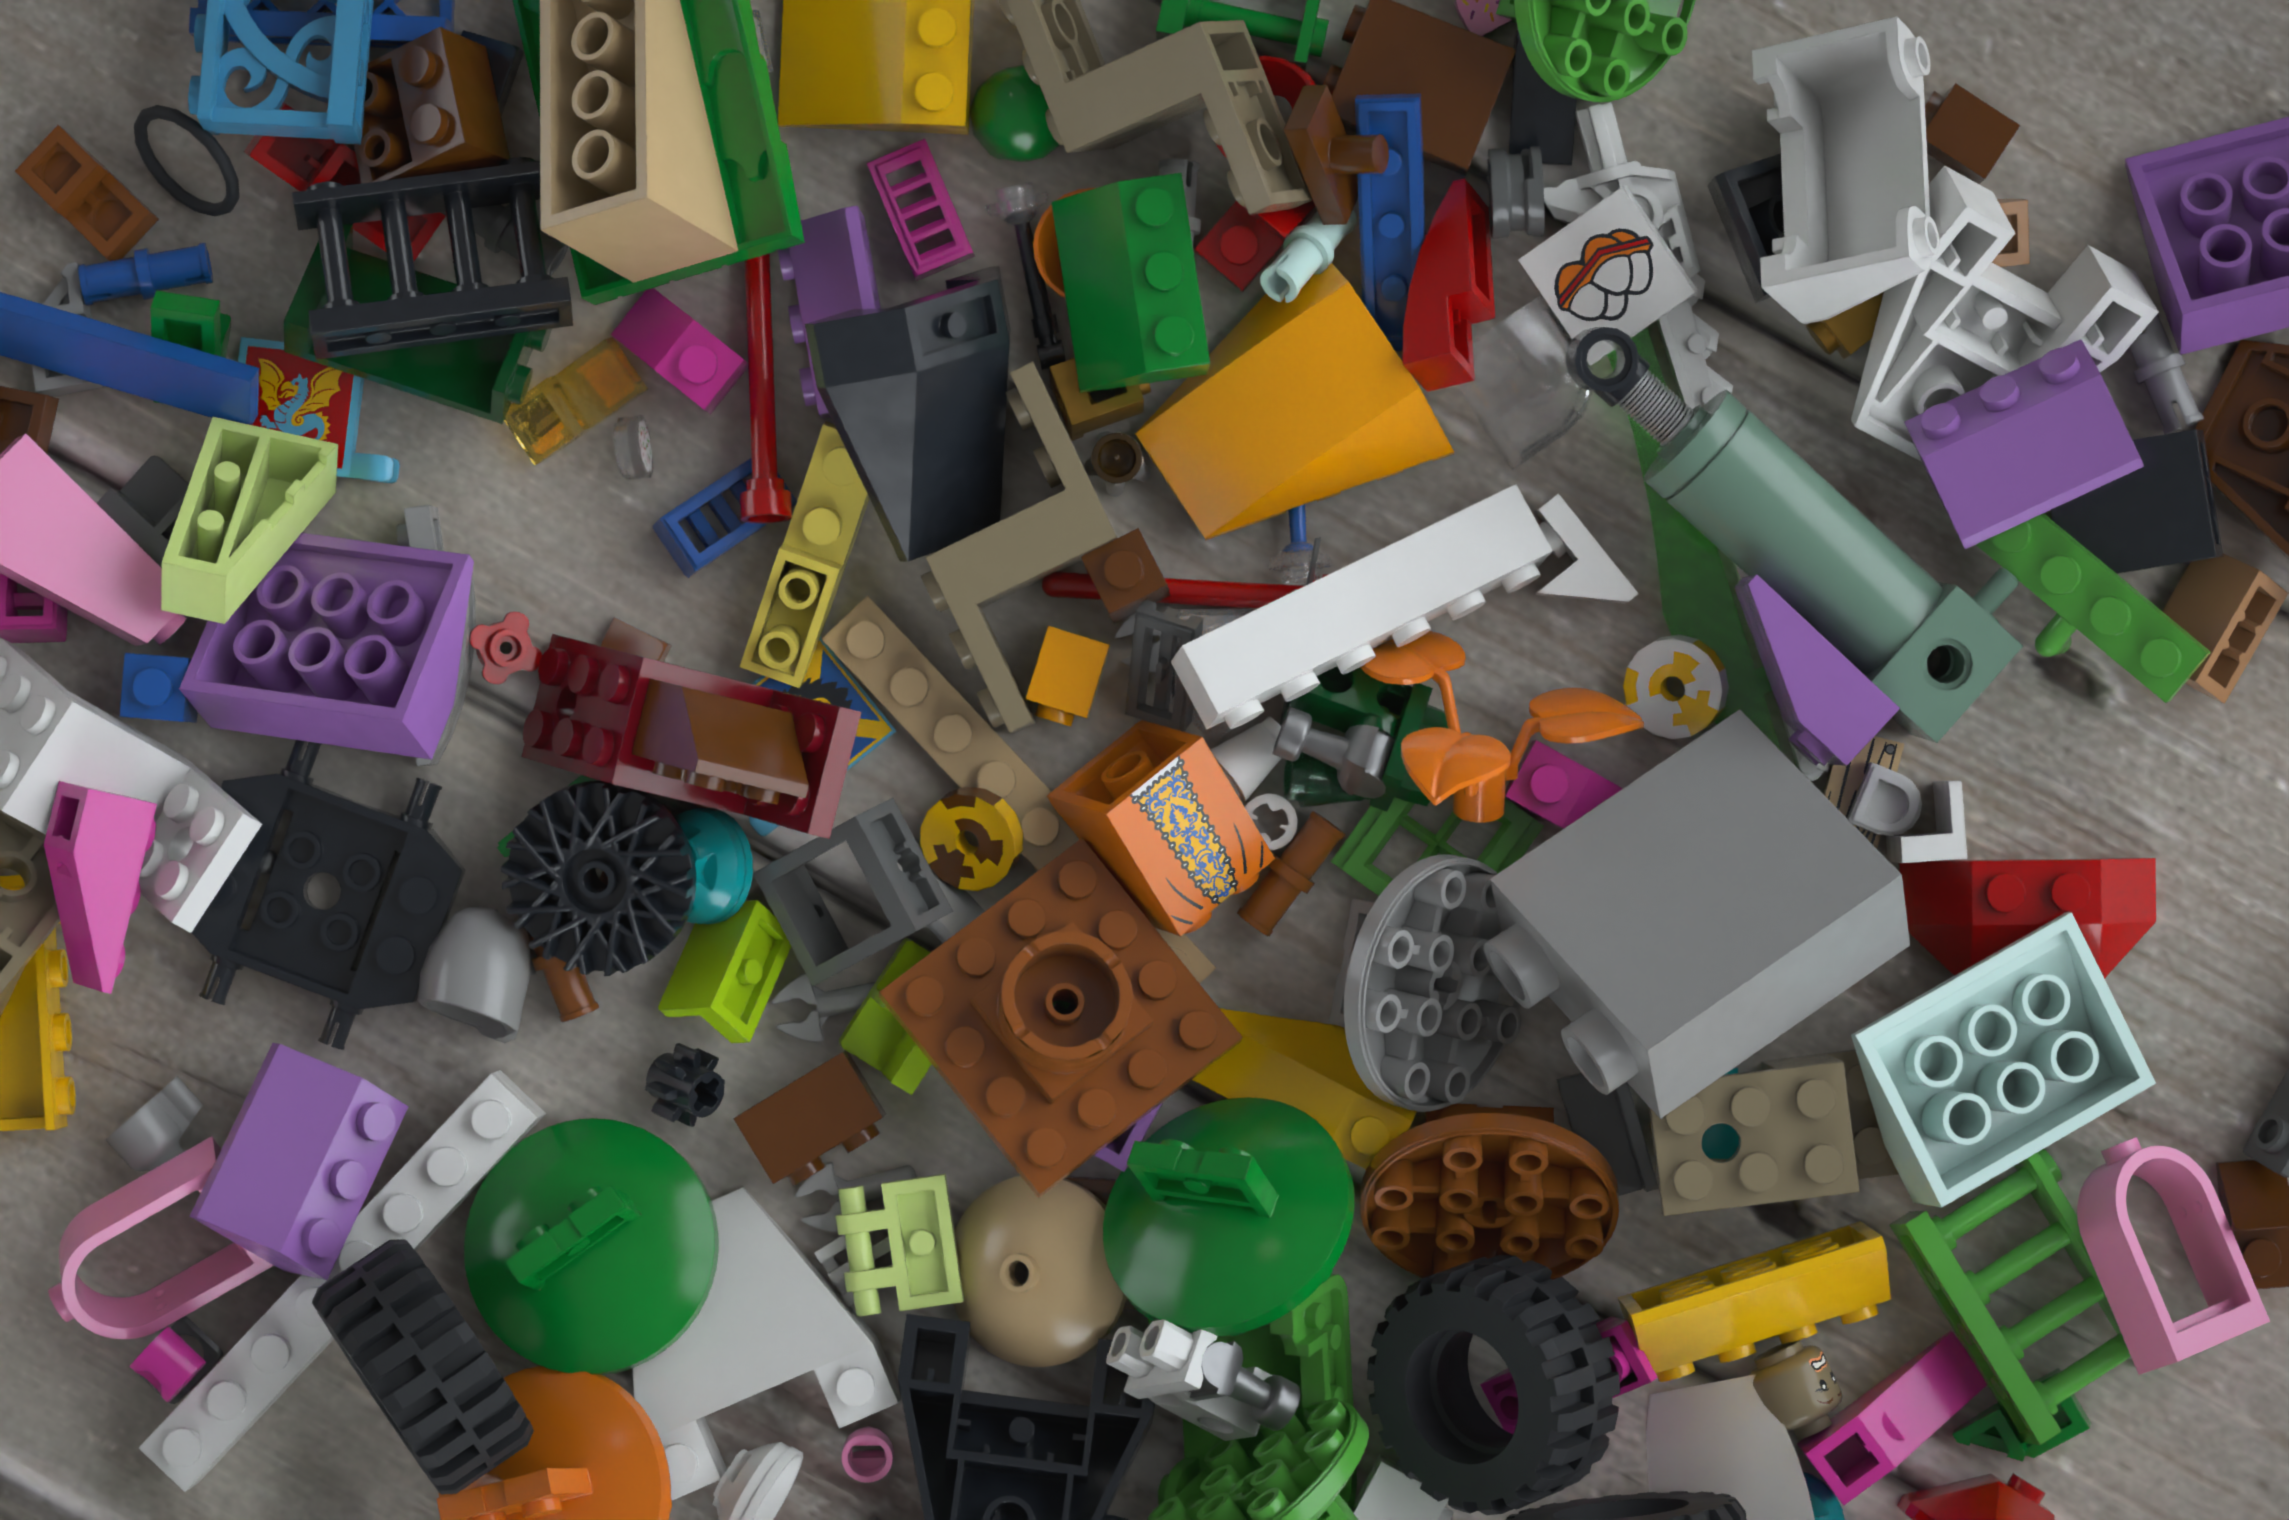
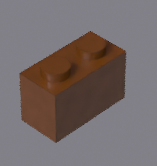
(811, 1118)

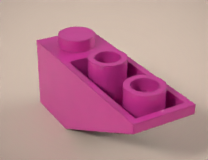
(95, 867)
(1893, 1418)

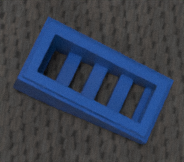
(677, 541)

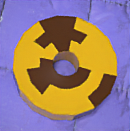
(989, 820)

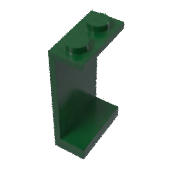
(466, 374)

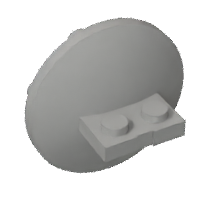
(1420, 987)

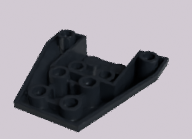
(922, 407)

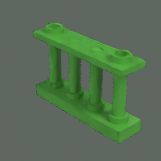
(1966, 1294)

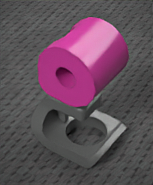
(172, 1364)

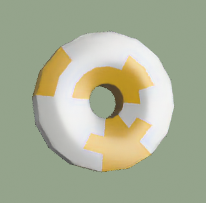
(1703, 681)

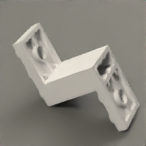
(63, 738)

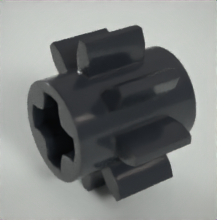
(685, 1085)

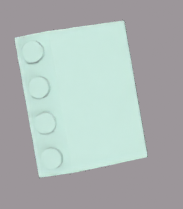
(1998, 1063)

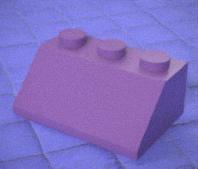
(831, 277)
(2023, 443)
(299, 1162)

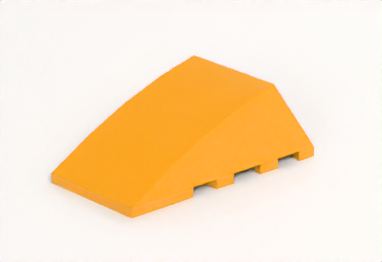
(1291, 412)

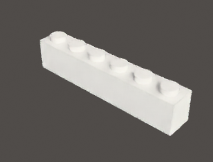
(1361, 608)

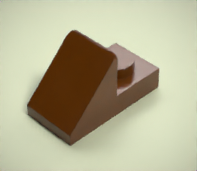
(2258, 1215)

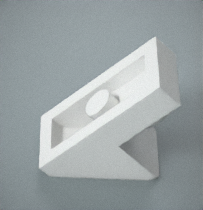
(1593, 572)

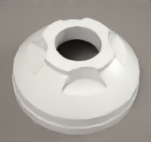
(757, 1482)

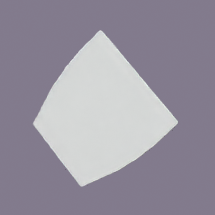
(1726, 1443)

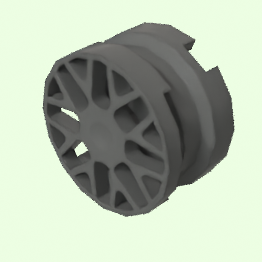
(1515, 192)

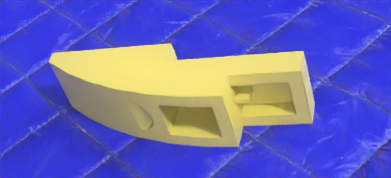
(808, 564)

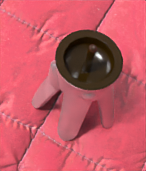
(1117, 460)

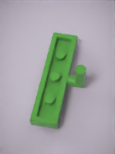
(2097, 604)

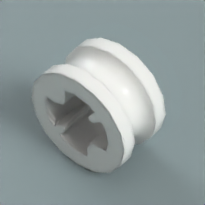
(1275, 803)

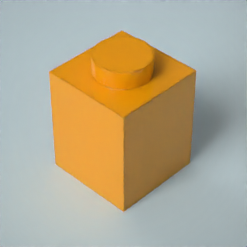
(1066, 675)

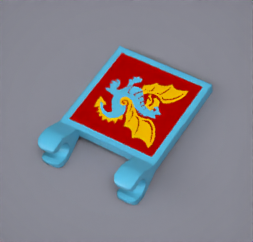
(315, 404)

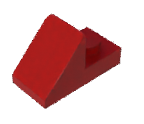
(1246, 243)

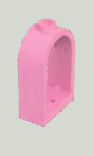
(121, 1210)
(2207, 1241)

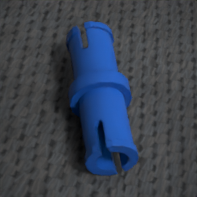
(145, 274)

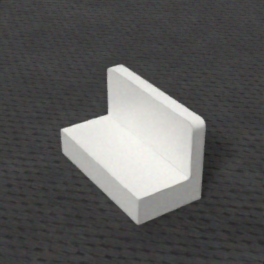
(1950, 833)

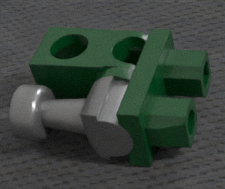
(1374, 724)

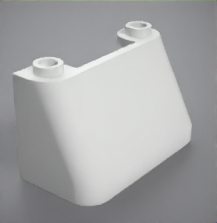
(1848, 166)

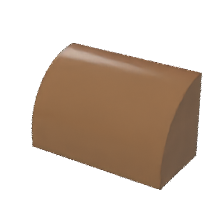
(2228, 612)

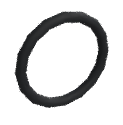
(205, 138)

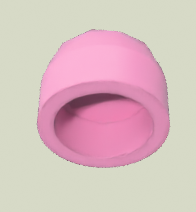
(869, 1464)

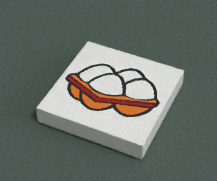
(1608, 271)

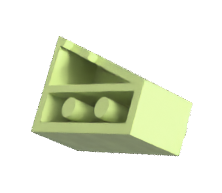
(241, 515)

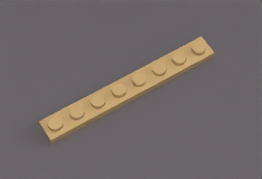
(961, 739)

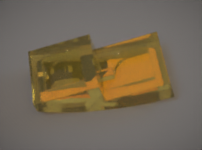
(574, 401)

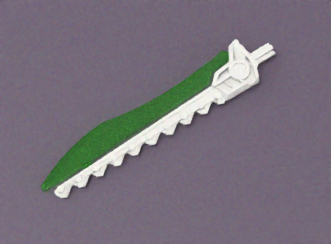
(1690, 569)

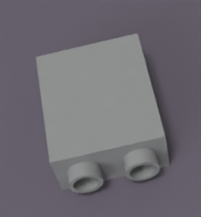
(1695, 916)

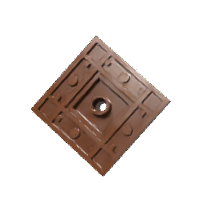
(1045, 1080)

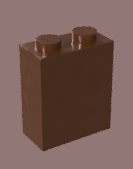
(1418, 54)

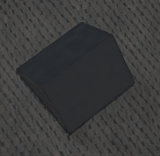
(1752, 214)

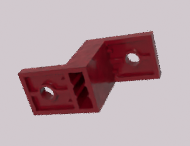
(592, 711)

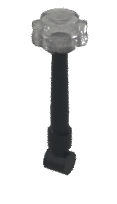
(1017, 207)

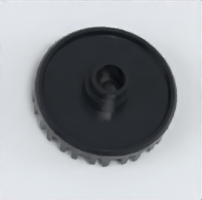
(567, 903)

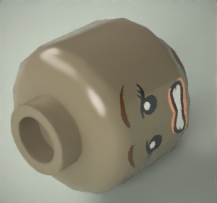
(1797, 1387)

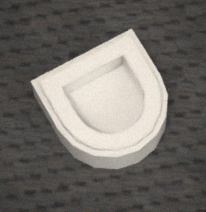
(1885, 802)

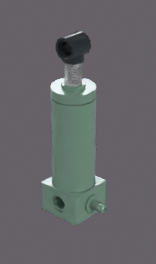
(1811, 544)

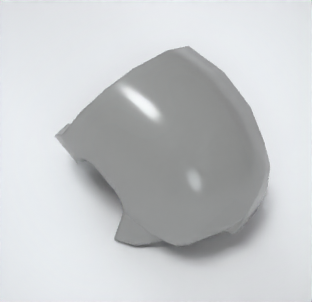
(478, 972)

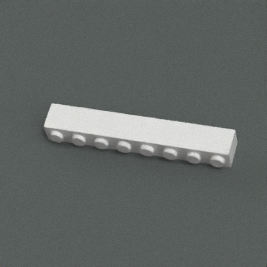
(292, 1330)

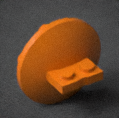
(585, 1461)

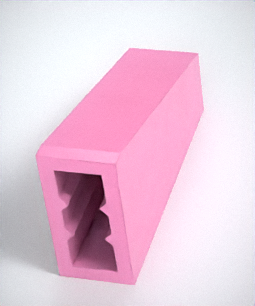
(74, 551)

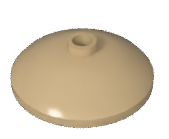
(1069, 1284)

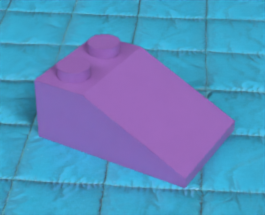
(1813, 683)

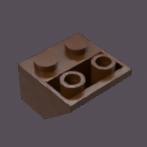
(430, 110)
(720, 743)

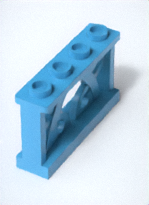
(336, 80)

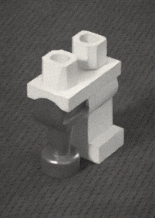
(1202, 1380)

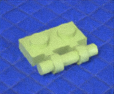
(919, 1239)

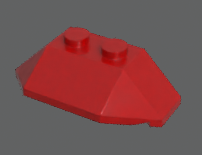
(1980, 906)

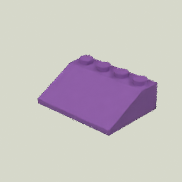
(2218, 233)
(340, 648)

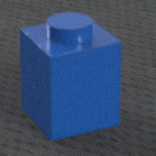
(153, 690)

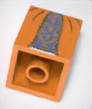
(1164, 824)

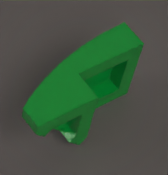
(1995, 1431)

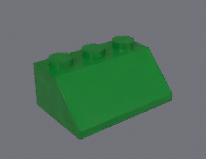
(1131, 283)

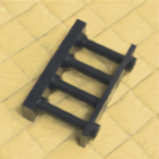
(407, 315)

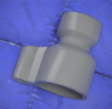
(156, 1128)

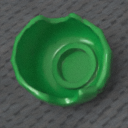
(1011, 117)

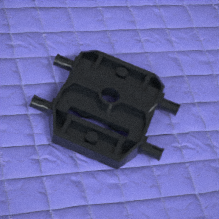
(317, 945)

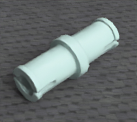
(1305, 253)

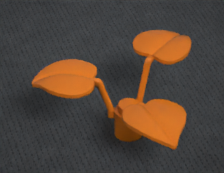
(1479, 765)

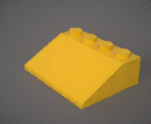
(876, 65)
(1759, 1298)

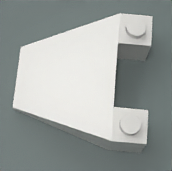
(1979, 321)
(758, 1328)

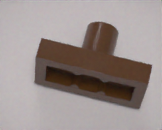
(1330, 156)

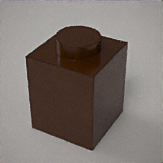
(1966, 132)
(1125, 575)

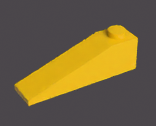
(1312, 1071)

